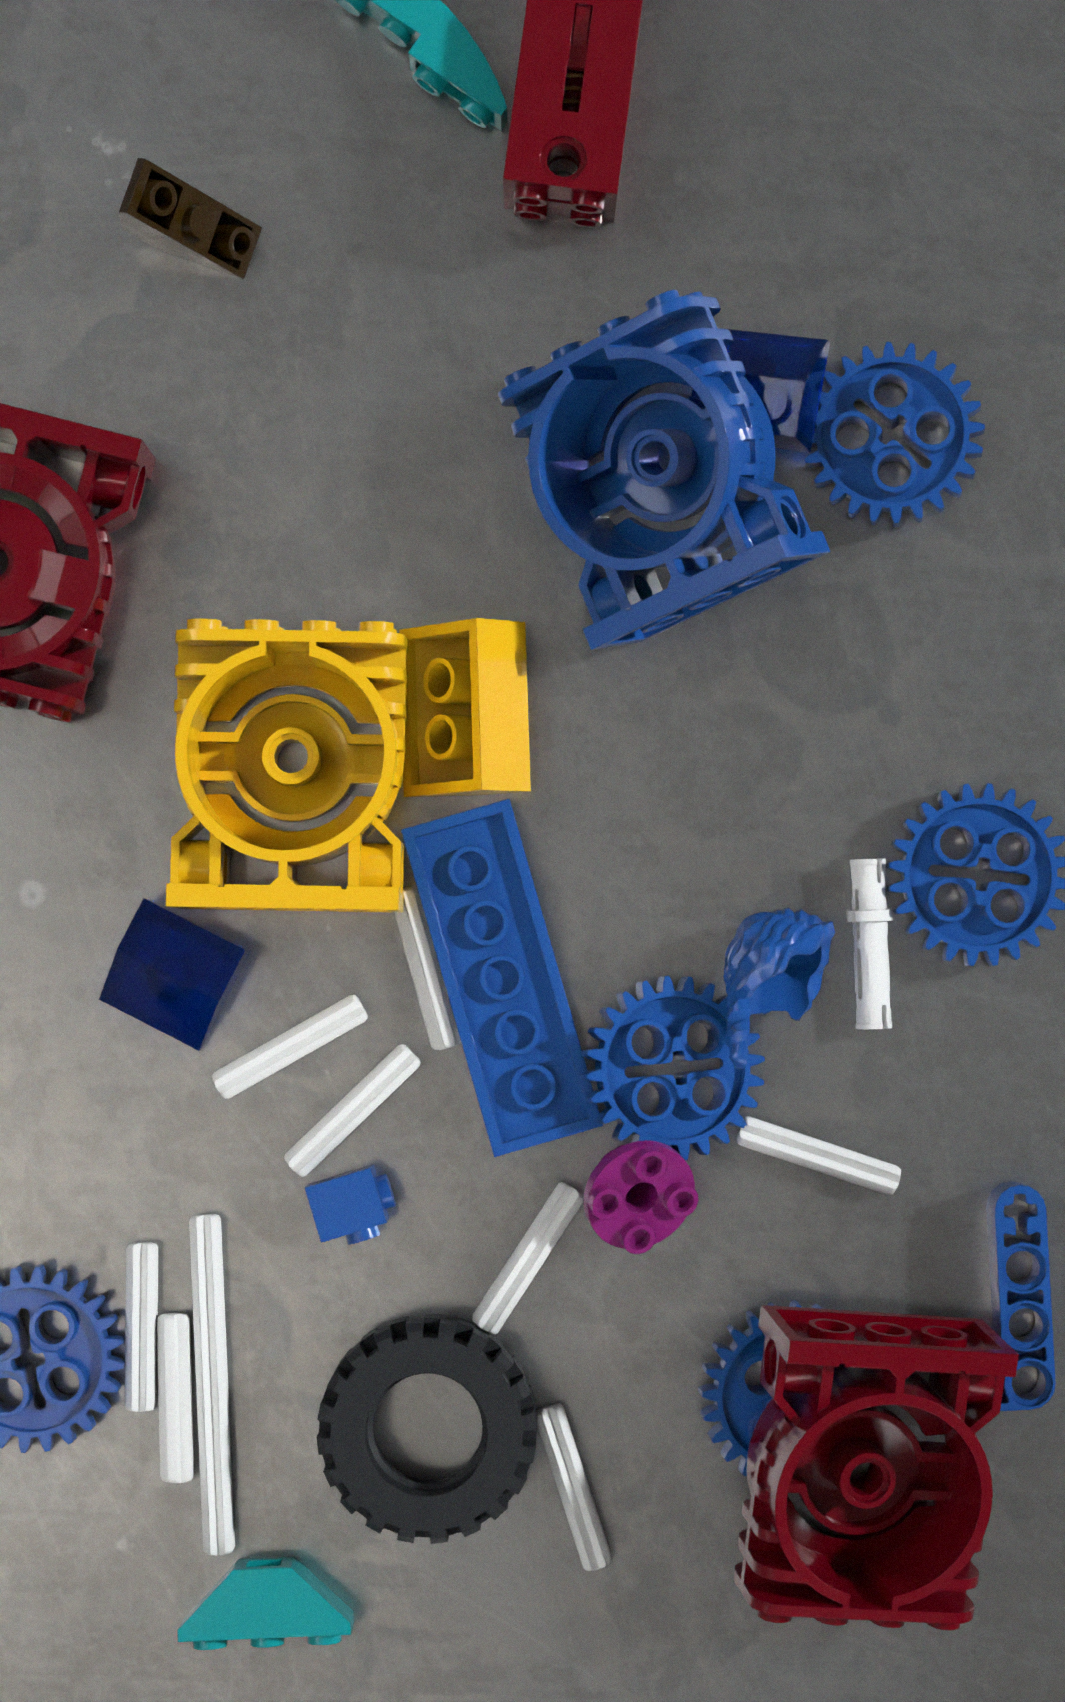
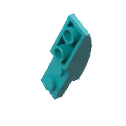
(441, 54)

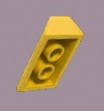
(466, 709)

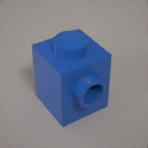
(351, 1204)

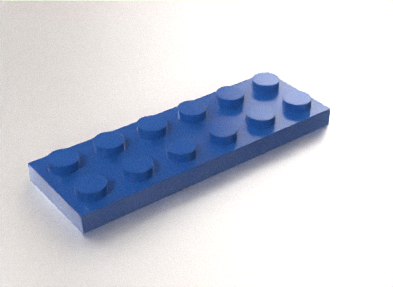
(501, 977)

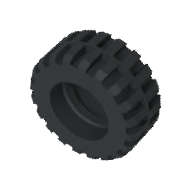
(419, 1505)

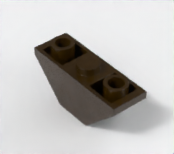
(186, 221)

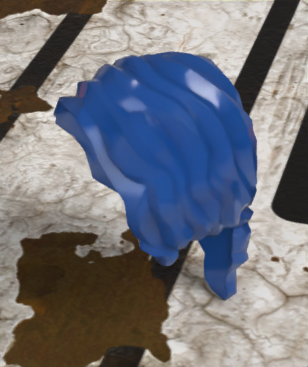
(772, 967)

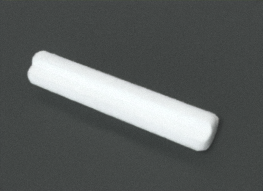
(426, 972)
(289, 1046)
(352, 1110)
(819, 1156)
(528, 1258)
(141, 1326)
(175, 1397)
(573, 1487)

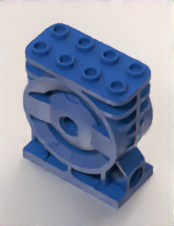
(717, 461)

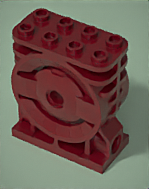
(56, 656)
(824, 1420)

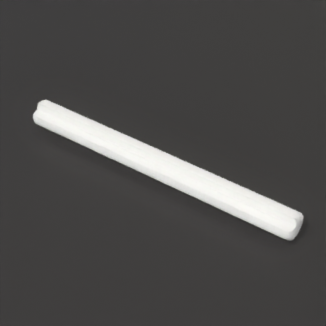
(212, 1384)

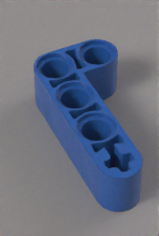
(1031, 1292)

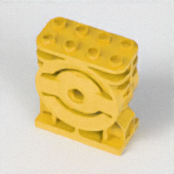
(220, 675)

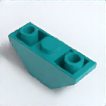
(266, 1604)

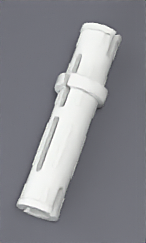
(870, 934)

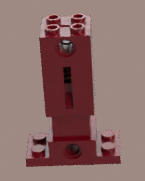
(571, 109)

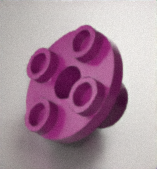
(639, 1195)

